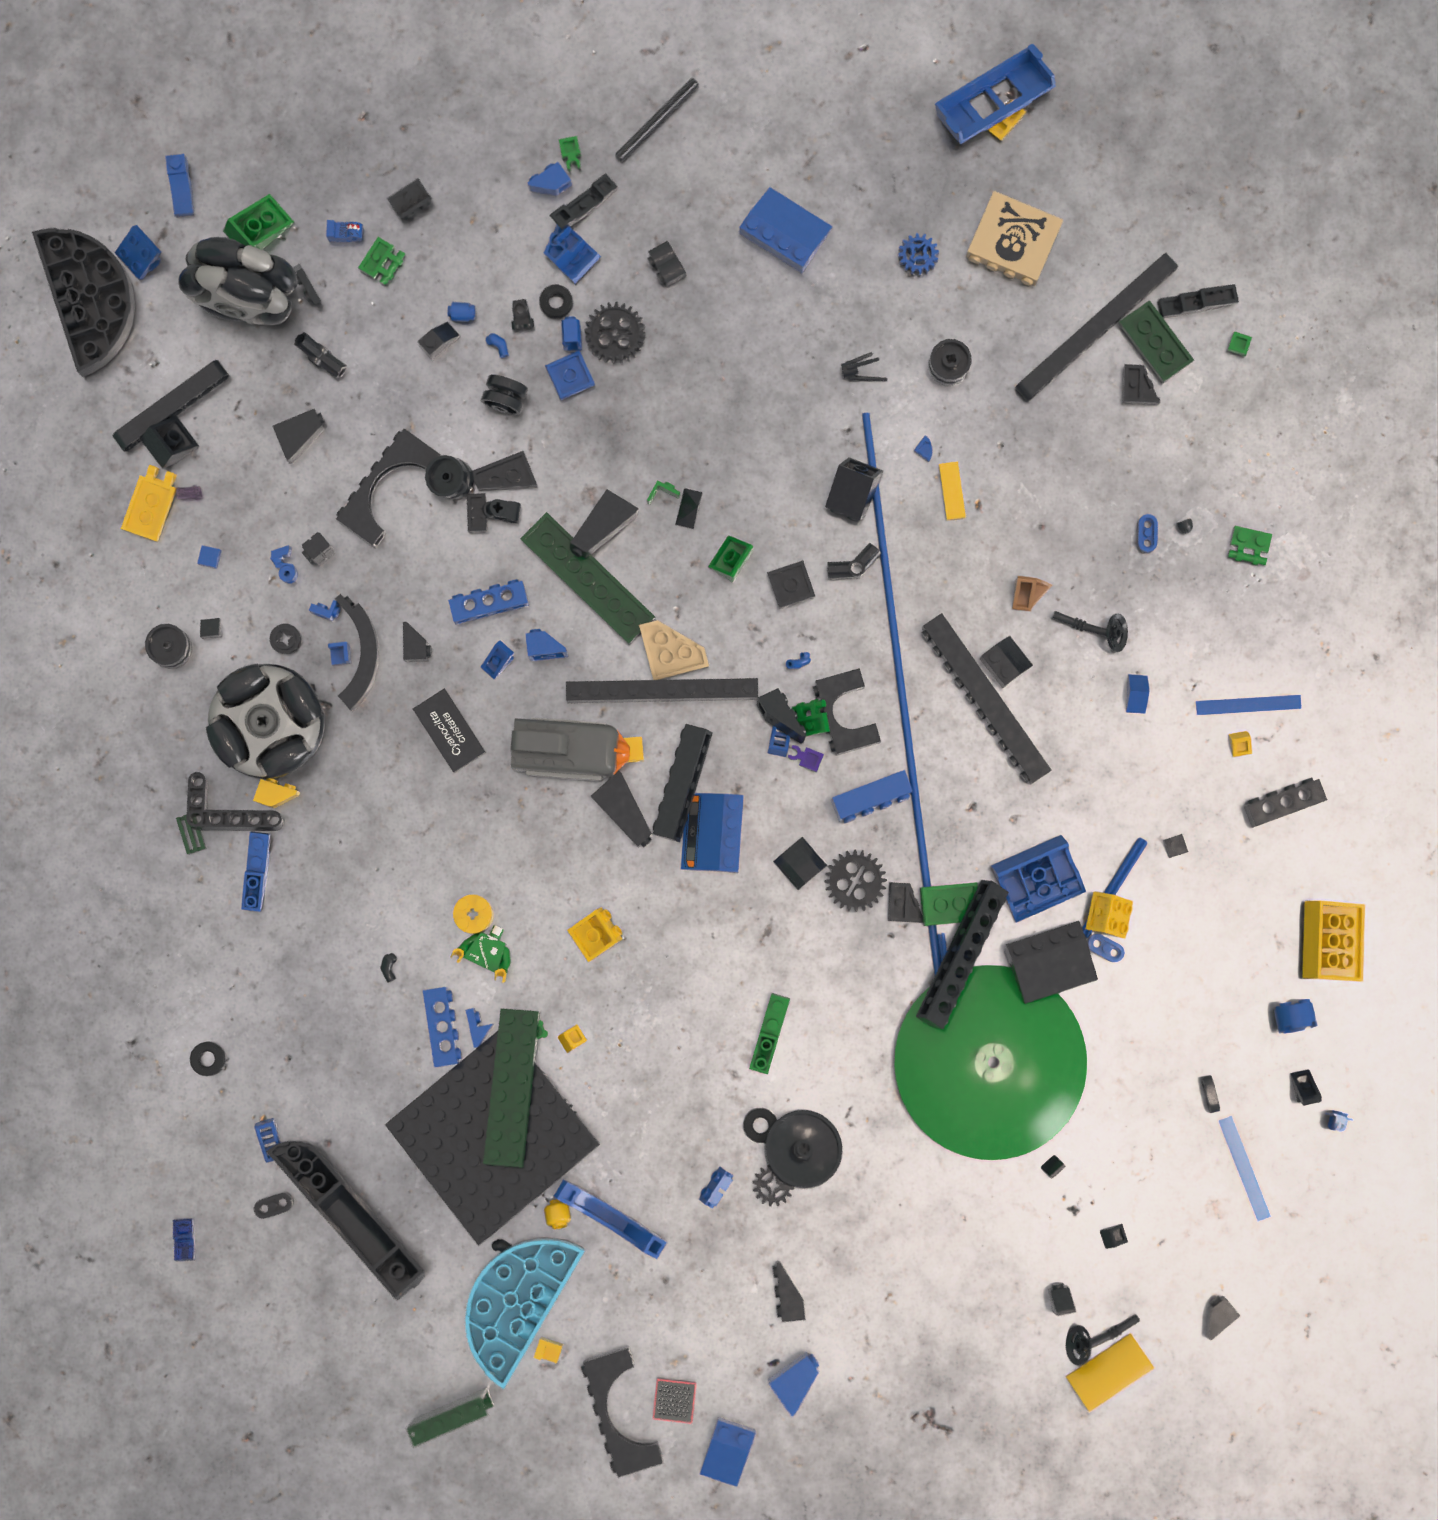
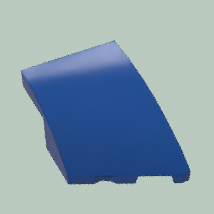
(570, 253)

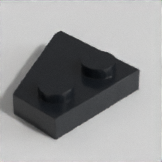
(310, 292)

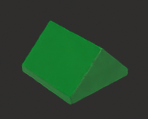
(731, 558)

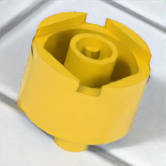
(465, 906)

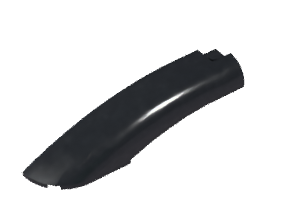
(348, 1216)

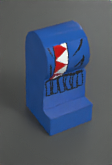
(344, 231)

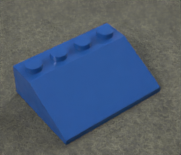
(785, 229)

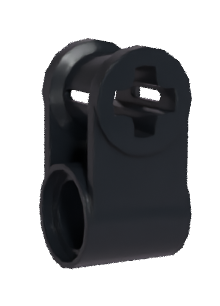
(503, 510)

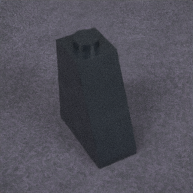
(298, 433)

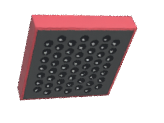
(674, 1400)

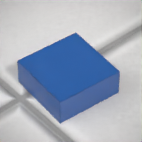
(209, 557)

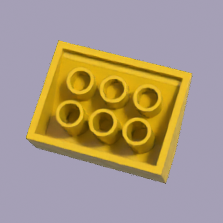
(1333, 941)

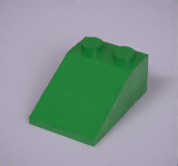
(258, 223)

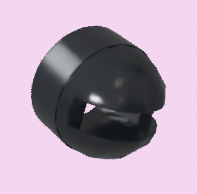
(1185, 526)

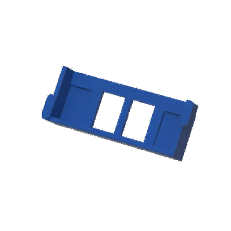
(1023, 70)

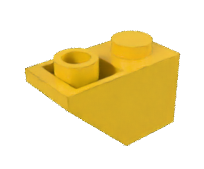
(274, 795)

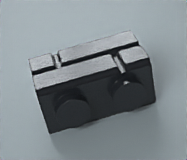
(317, 549)

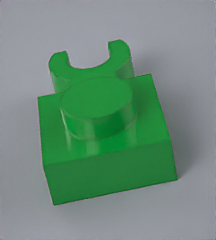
(570, 150)

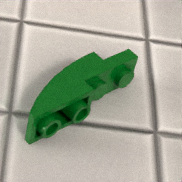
(769, 1033)

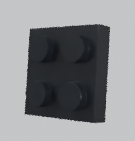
(791, 584)

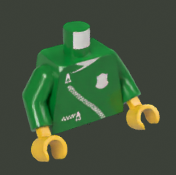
(486, 952)

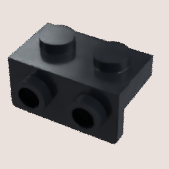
(409, 199)

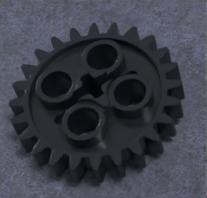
(616, 316)
(870, 889)

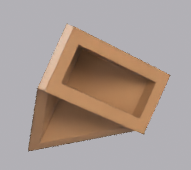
(1028, 592)

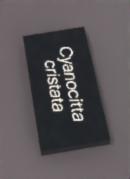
(449, 730)

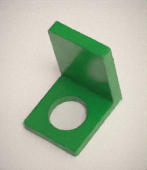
(666, 487)

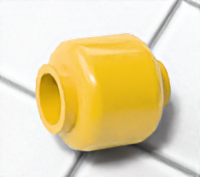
(557, 1214)

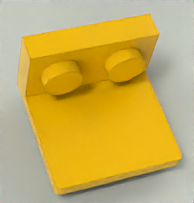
(1109, 914)

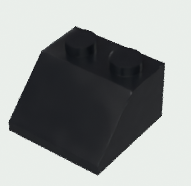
(168, 441)
(1006, 661)

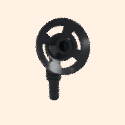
(1111, 632)
(1084, 1346)

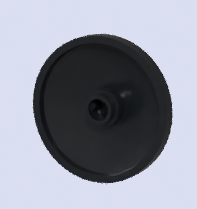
(803, 1149)

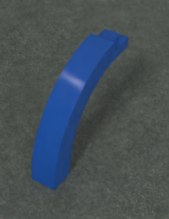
(611, 1218)

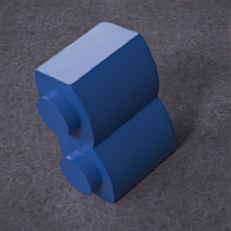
(571, 334)

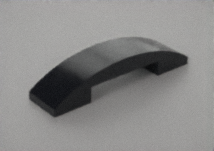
(585, 203)

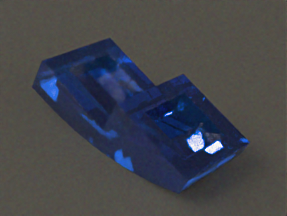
(183, 1240)

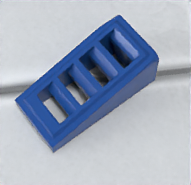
(778, 750)
(263, 1124)

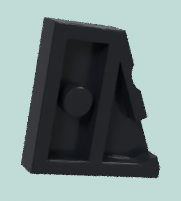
(1138, 386)
(903, 904)

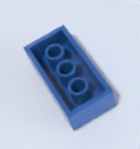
(871, 796)

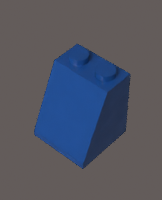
(794, 1381)

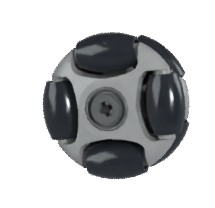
(238, 281)
(228, 711)

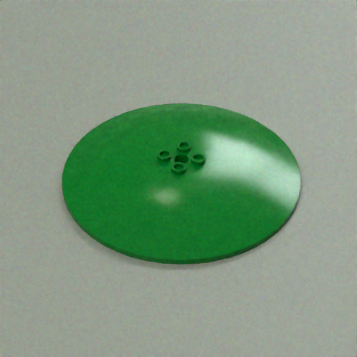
(984, 1108)

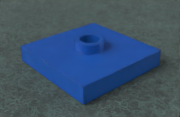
(570, 375)

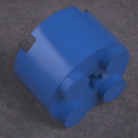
(1295, 1017)

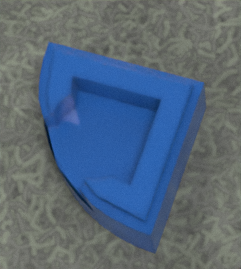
(924, 449)

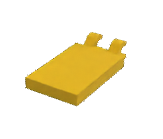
(150, 504)

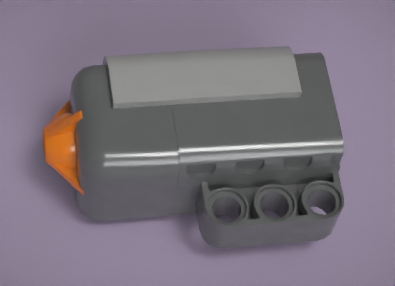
(567, 749)

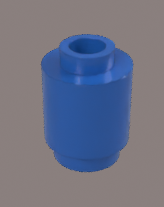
(461, 311)

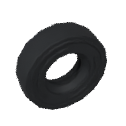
(555, 290)
(218, 1062)
(751, 1117)

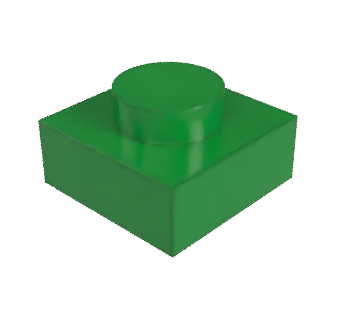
(1239, 343)

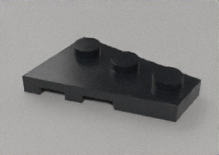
(505, 473)

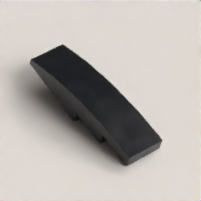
(1198, 301)

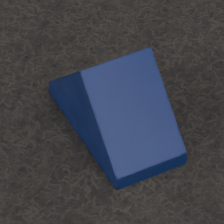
(1137, 694)

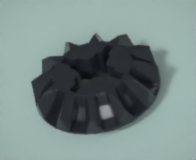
(276, 635)

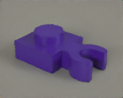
(809, 758)

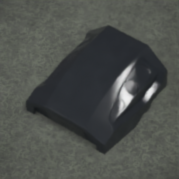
(800, 863)

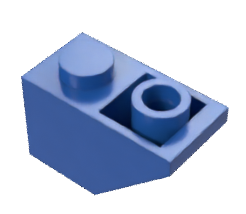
(551, 181)

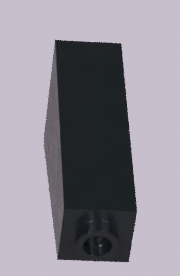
(603, 523)
(619, 804)

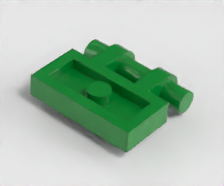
(377, 257)
(1249, 539)
(817, 722)

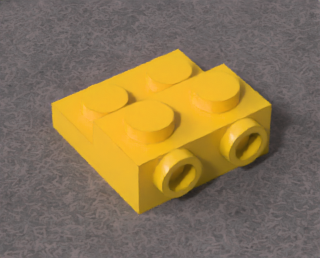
(595, 934)

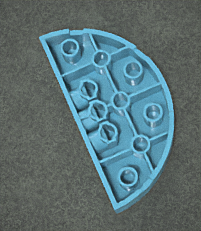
(513, 1301)

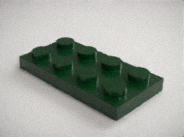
(1156, 341)

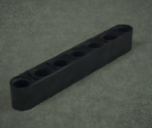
(171, 404)

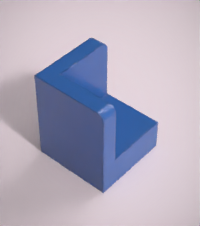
(340, 653)

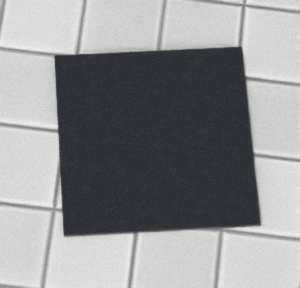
(447, 1140)

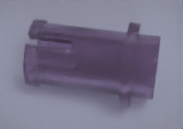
(188, 492)

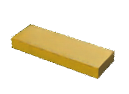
(952, 491)

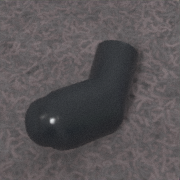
(386, 965)

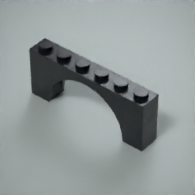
(357, 514)
(626, 1454)

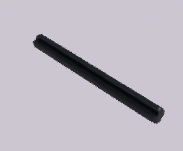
(656, 120)

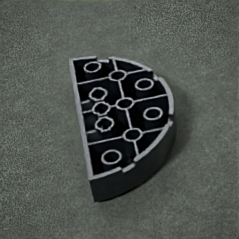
(89, 294)

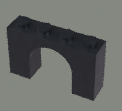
(844, 739)

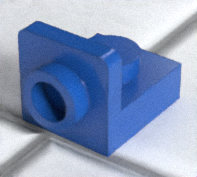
(321, 610)

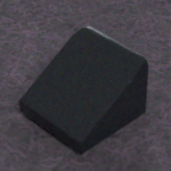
(210, 628)
(1053, 1166)
(1113, 1236)

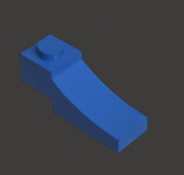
(180, 185)

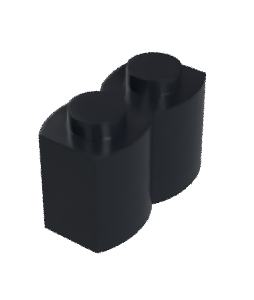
(666, 263)

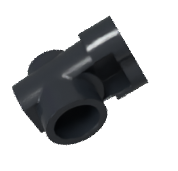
(521, 320)

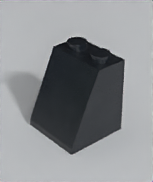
(853, 488)

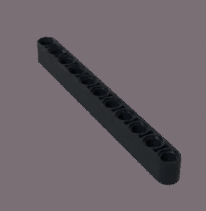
(1096, 327)

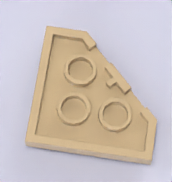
(670, 651)

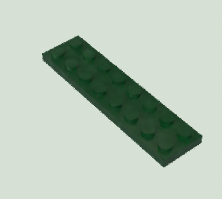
(587, 579)
(511, 1088)

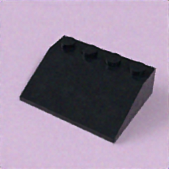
(1051, 962)

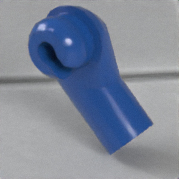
(496, 340)
(798, 663)

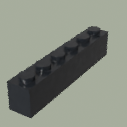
(682, 783)

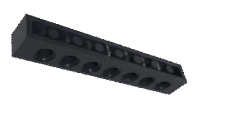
(968, 942)

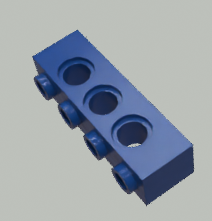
(518, 600)
(431, 998)

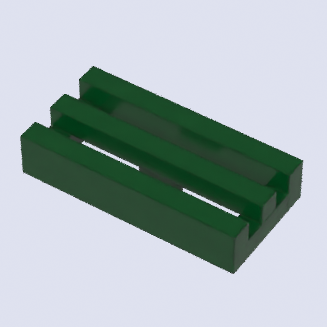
(195, 849)

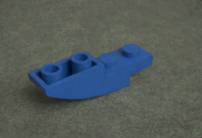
(256, 871)

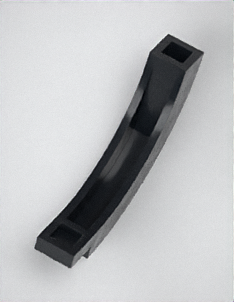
(367, 668)

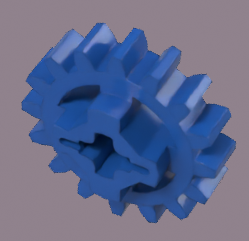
(923, 259)

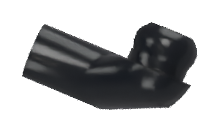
(500, 1245)

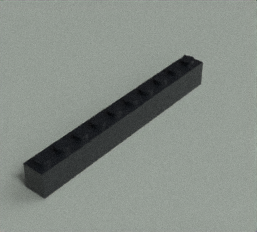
(662, 690)
(986, 699)

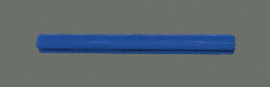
(1122, 873)

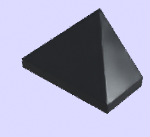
(688, 508)

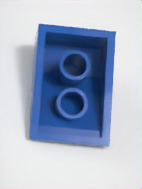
(728, 1451)

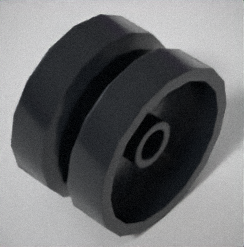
(957, 370)
(504, 394)
(449, 477)
(179, 649)

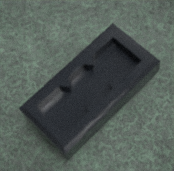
(475, 518)

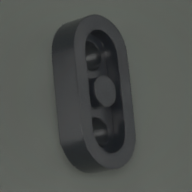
(273, 1205)

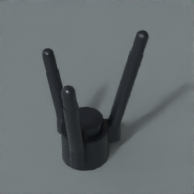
(850, 368)

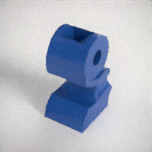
(287, 572)

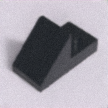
(1305, 1088)

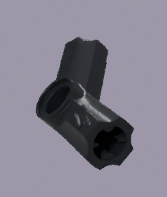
(319, 355)
(865, 559)

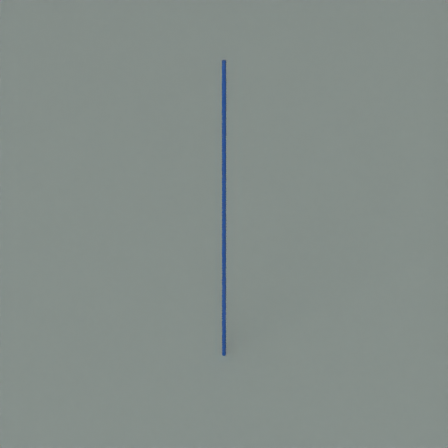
(901, 685)

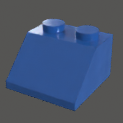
(543, 646)

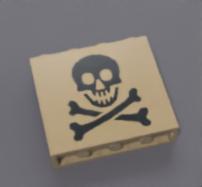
(1014, 238)

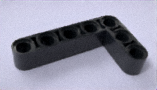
(226, 815)

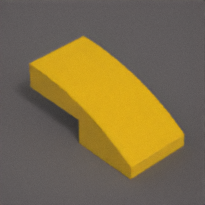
(1002, 128)

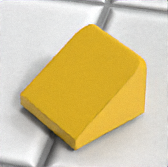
(1240, 743)
(572, 1038)

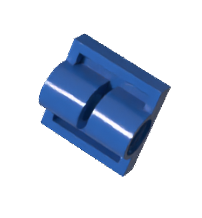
(138, 252)

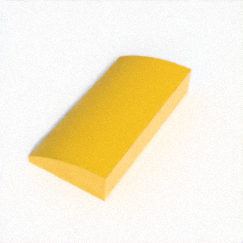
(1110, 1372)

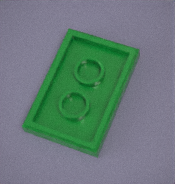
(946, 903)

